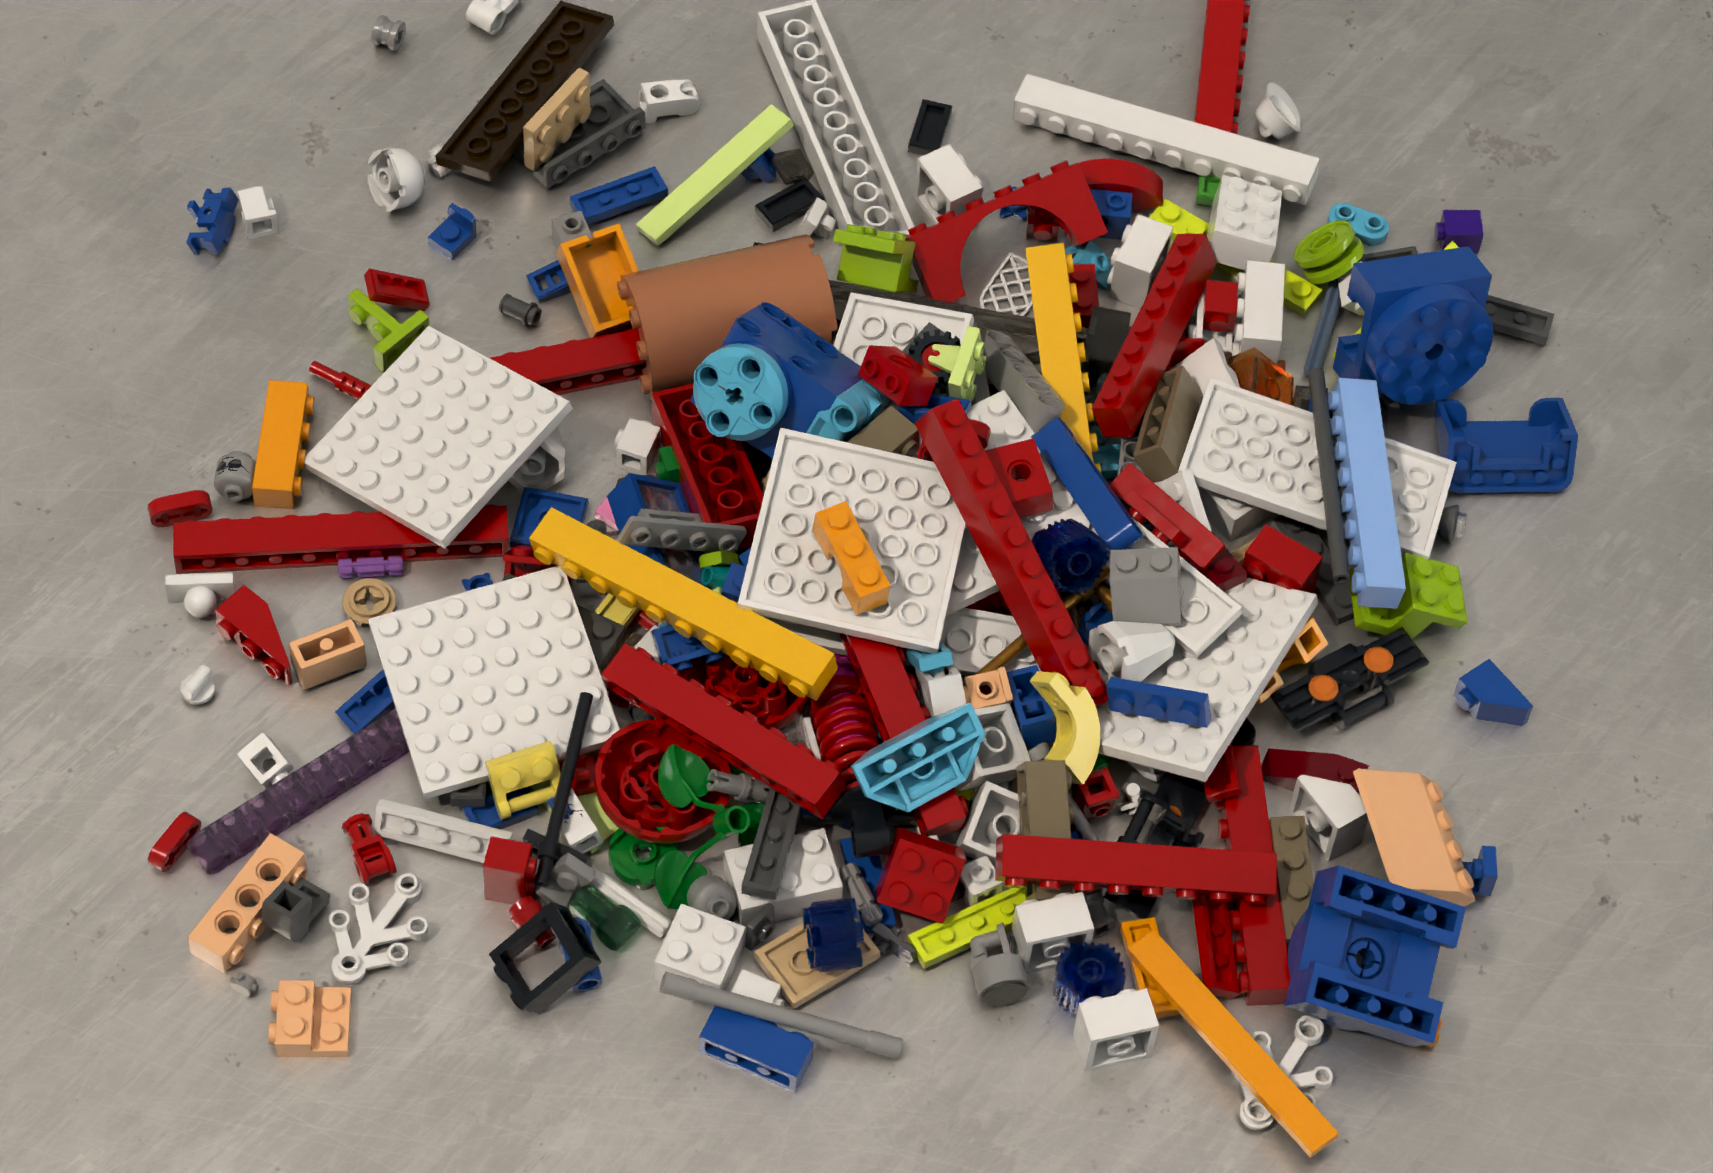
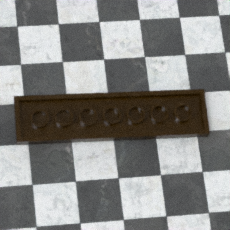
(534, 75)

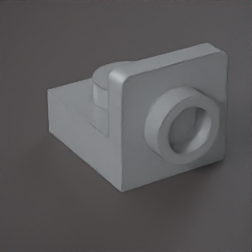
(566, 877)

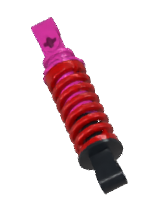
(844, 735)

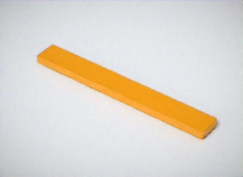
(1232, 1043)

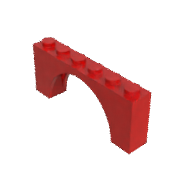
(1059, 195)

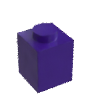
(1461, 227)

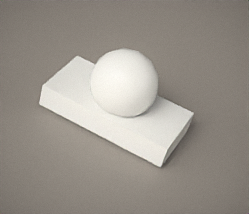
(199, 591)

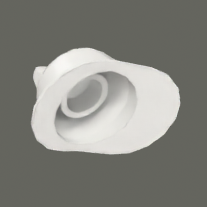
(1277, 113)

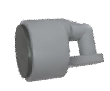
(1000, 977)

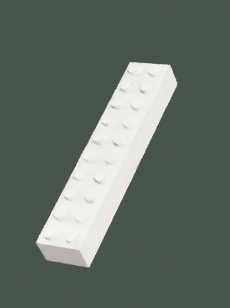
(830, 119)

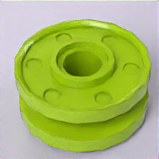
(1329, 252)

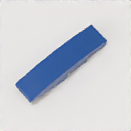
(367, 704)

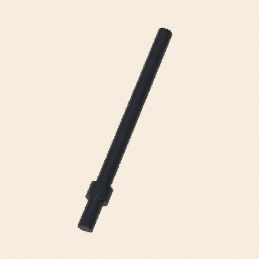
(549, 849)

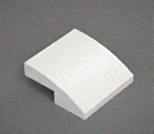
(1208, 363)

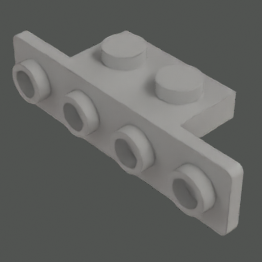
(680, 531)

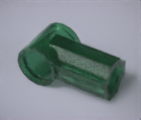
(611, 923)

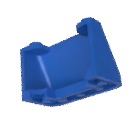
(1508, 454)

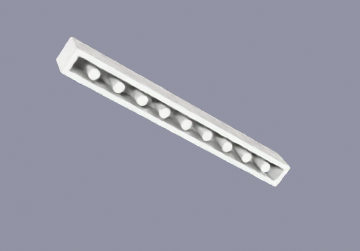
(1163, 137)

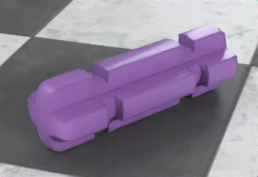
(370, 567)

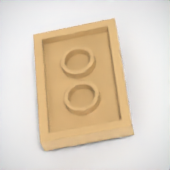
(557, 120)
(787, 964)

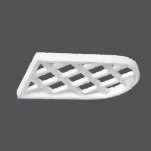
(999, 273)

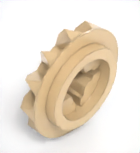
(356, 595)

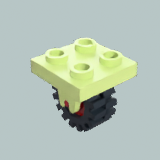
(951, 362)

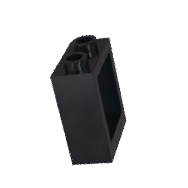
(581, 962)

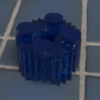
(1071, 555)
(833, 935)
(1087, 973)

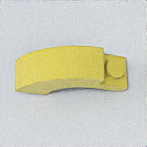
(1076, 721)

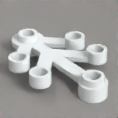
(377, 932)
(1288, 1063)

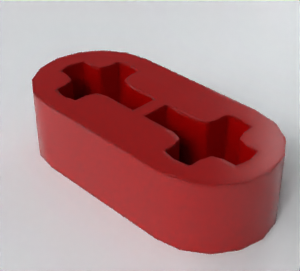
(179, 508)
(173, 842)

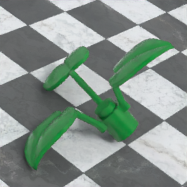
(683, 780)

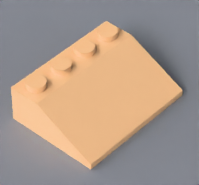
(1415, 834)

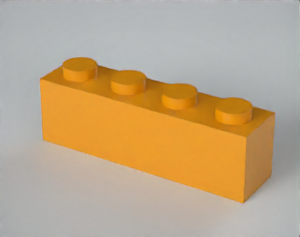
(281, 444)

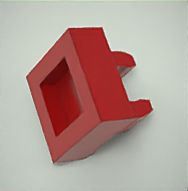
(584, 776)

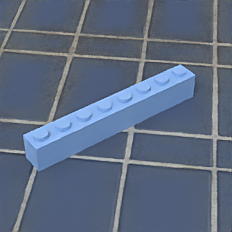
(1366, 493)

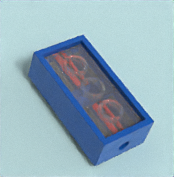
(657, 494)

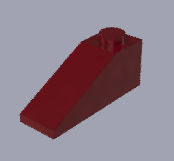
(1285, 766)

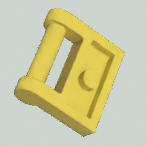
(520, 771)

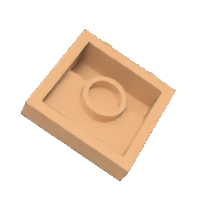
(310, 1019)

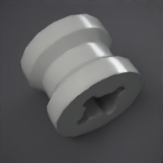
(388, 33)

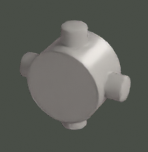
(244, 984)

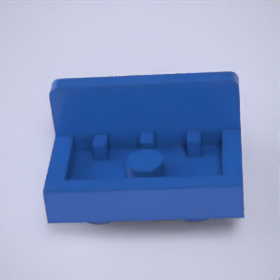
(679, 650)

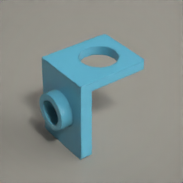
(1091, 254)

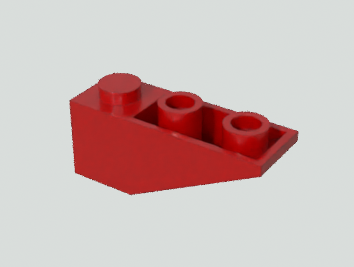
(251, 625)

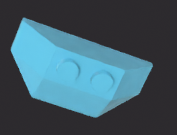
(922, 760)

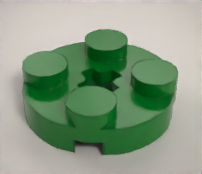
(627, 866)

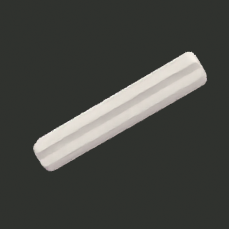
(619, 895)

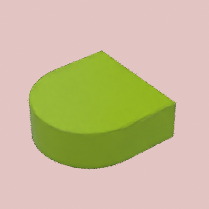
(718, 558)

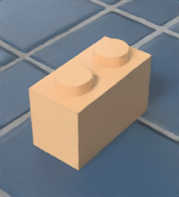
(327, 654)

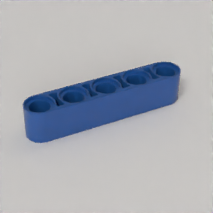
(1087, 485)

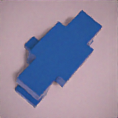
(218, 222)

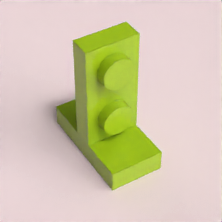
(391, 335)

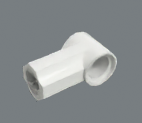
(489, 14)

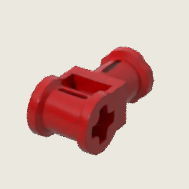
(368, 850)

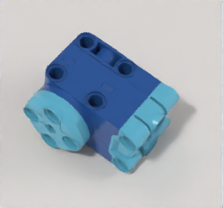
(778, 377)

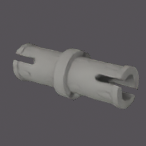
(739, 786)

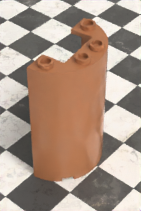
(692, 304)

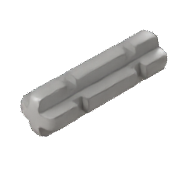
(860, 891)

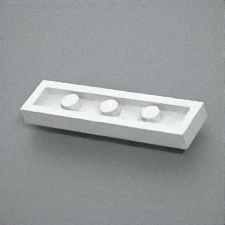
(434, 830)

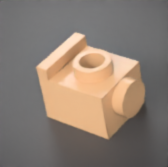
(999, 685)

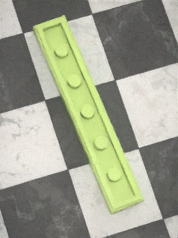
(714, 175)

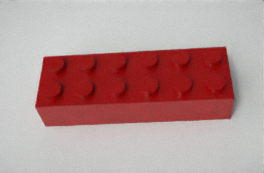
(712, 468)

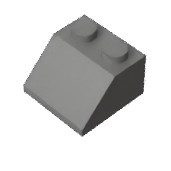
(1146, 585)

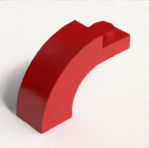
(1125, 177)

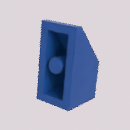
(1492, 696)

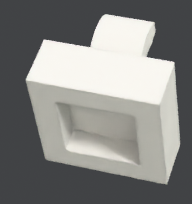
(816, 221)

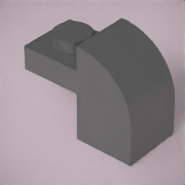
(293, 908)

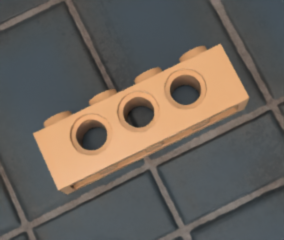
(222, 949)

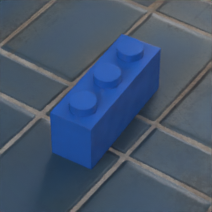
(757, 1047)

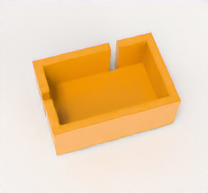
(594, 277)

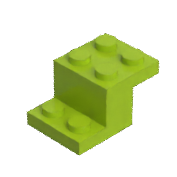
(875, 258)
(1430, 596)

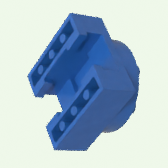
(1420, 324)
(1399, 946)

